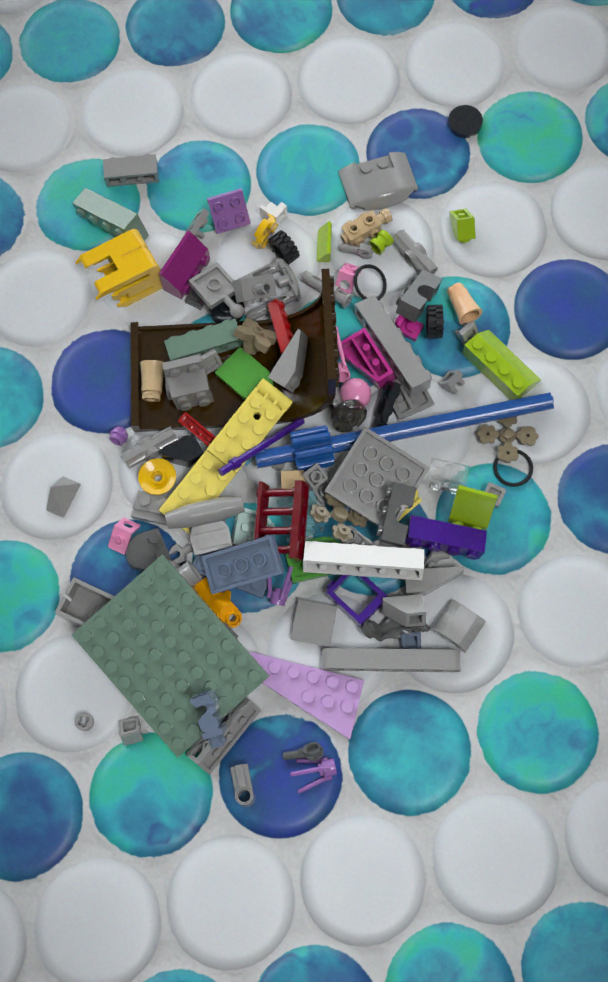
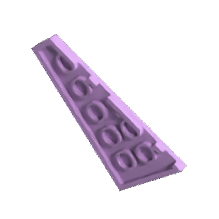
(320, 693)

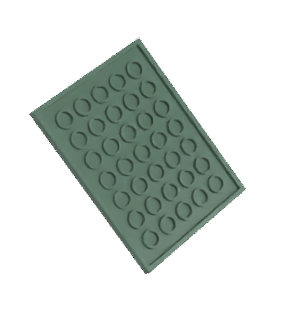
(165, 648)

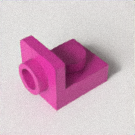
(409, 328)

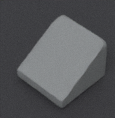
(130, 731)

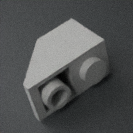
(405, 610)

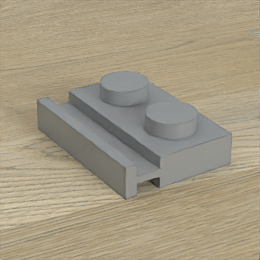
(147, 508)

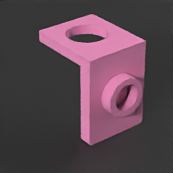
(347, 273)
(122, 535)

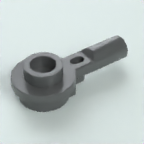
(311, 752)

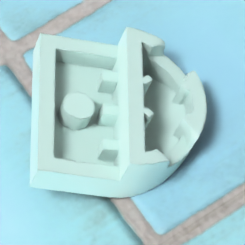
(245, 527)

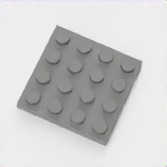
(368, 471)

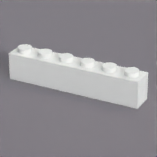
(363, 560)

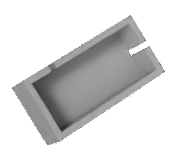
(84, 604)

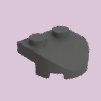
(146, 549)

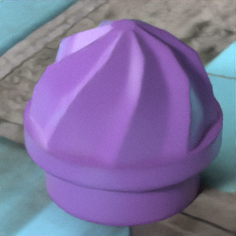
(118, 436)

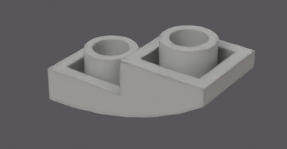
(317, 481)

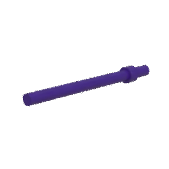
(236, 462)

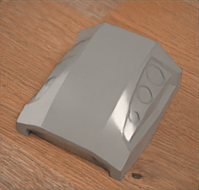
(459, 625)

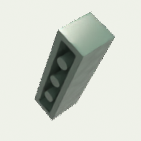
(201, 341)

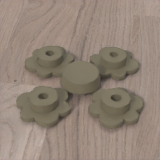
(507, 436)
(339, 514)

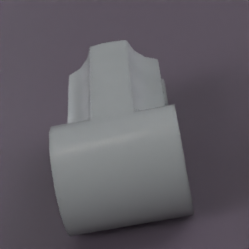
(242, 783)

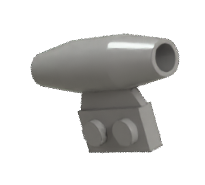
(207, 522)

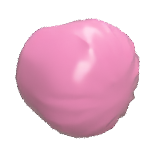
(356, 389)

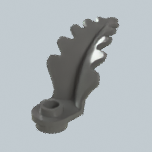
(388, 629)

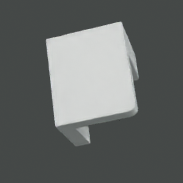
(279, 211)

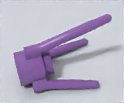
(280, 596)
(326, 768)

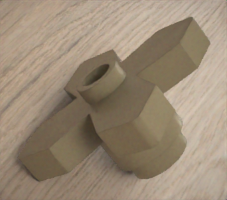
(255, 337)

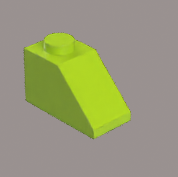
(463, 225)

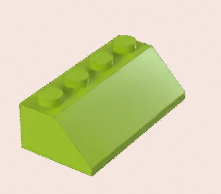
(500, 365)

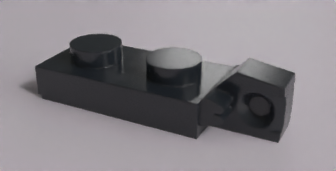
(385, 405)

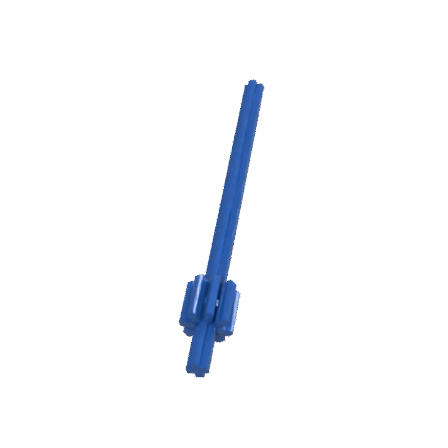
(317, 446)

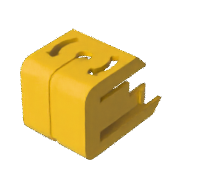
(134, 263)

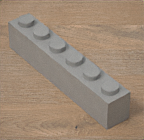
(393, 346)

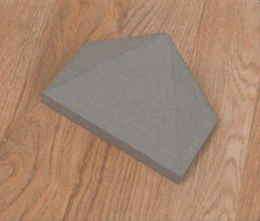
(61, 496)

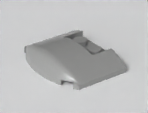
(378, 182)

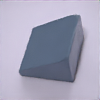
(411, 641)

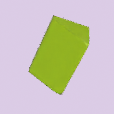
(324, 243)

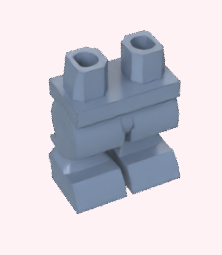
(211, 720)

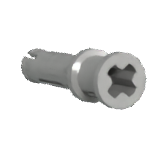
(340, 296)

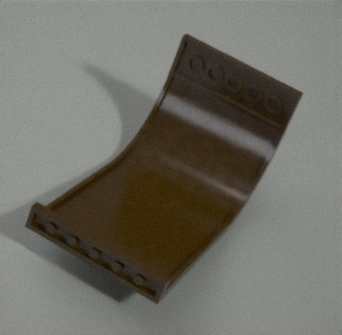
(312, 395)

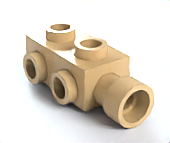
(363, 227)

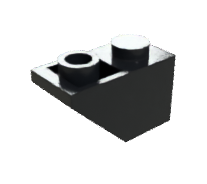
(184, 452)

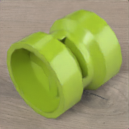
(382, 241)

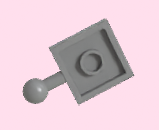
(215, 287)

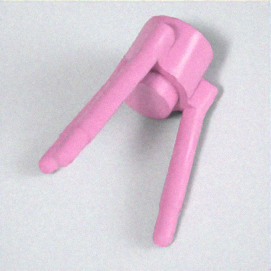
(343, 369)

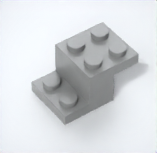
(188, 382)

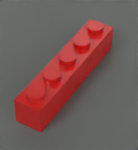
(280, 323)
(196, 428)

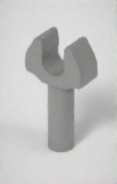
(363, 250)
(184, 551)

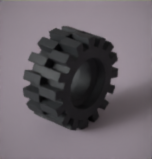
(284, 247)
(434, 321)

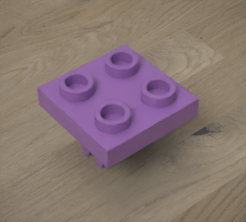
(228, 211)

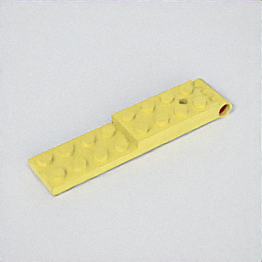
(236, 438)

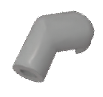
(434, 557)

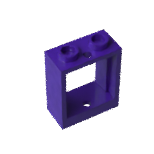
(368, 611)

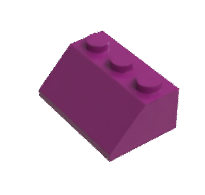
(184, 264)

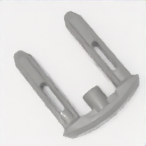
(287, 279)

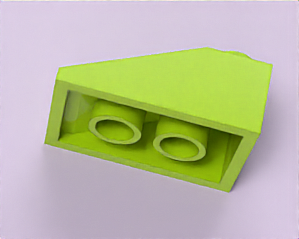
(472, 508)

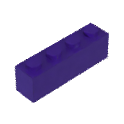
(445, 537)

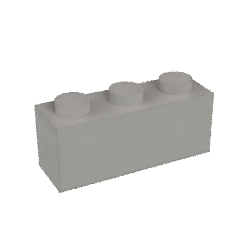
(131, 170)

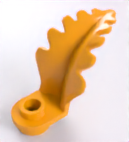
(219, 603)

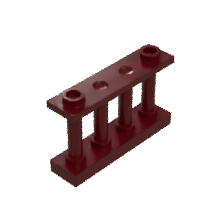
(298, 512)

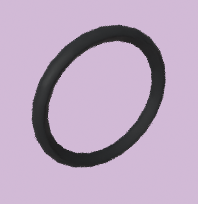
(381, 274)
(519, 483)

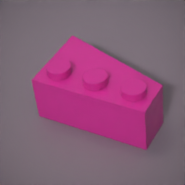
(366, 358)

